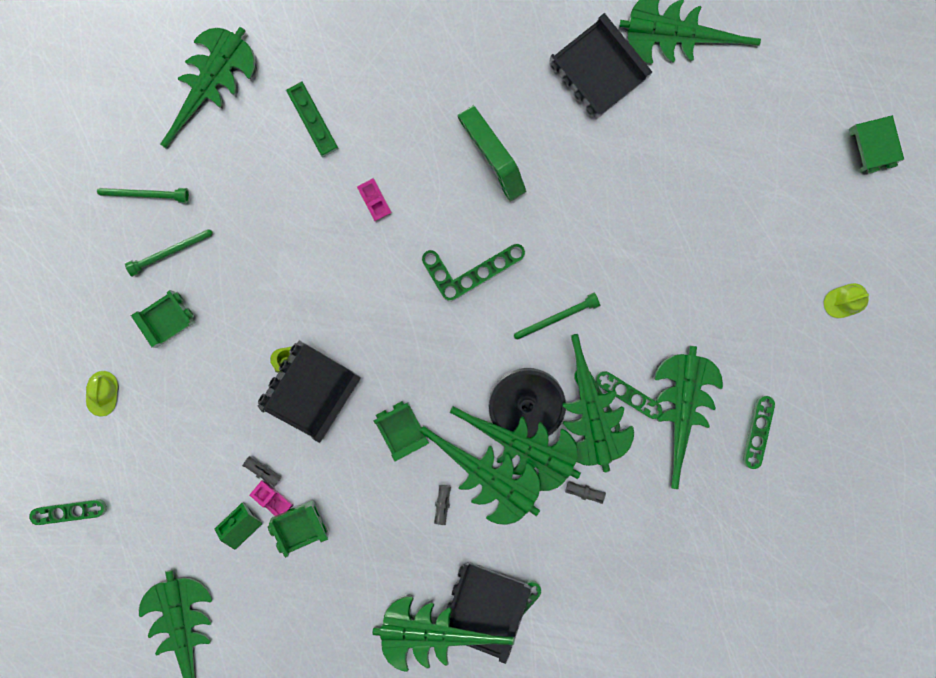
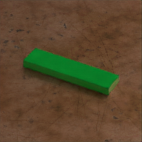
(312, 119)

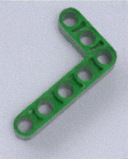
(494, 152)
(472, 274)

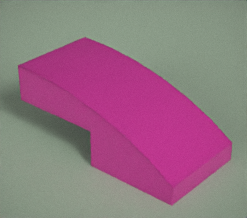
(374, 199)
(270, 499)

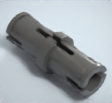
(261, 471)
(585, 492)
(442, 504)

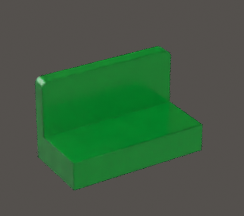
(237, 526)

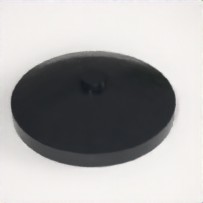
(528, 395)

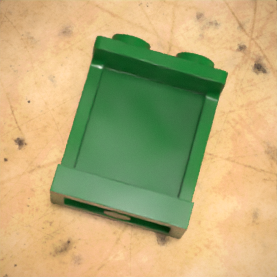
(878, 144)
(163, 319)
(401, 430)
(297, 528)

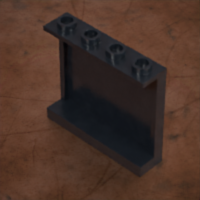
(600, 67)
(308, 391)
(488, 605)

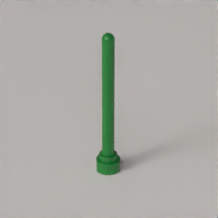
(180, 195)
(134, 267)
(590, 302)

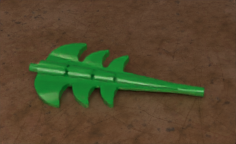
(648, 27)
(226, 52)
(689, 375)
(600, 443)
(553, 462)
(514, 496)
(174, 601)
(420, 634)

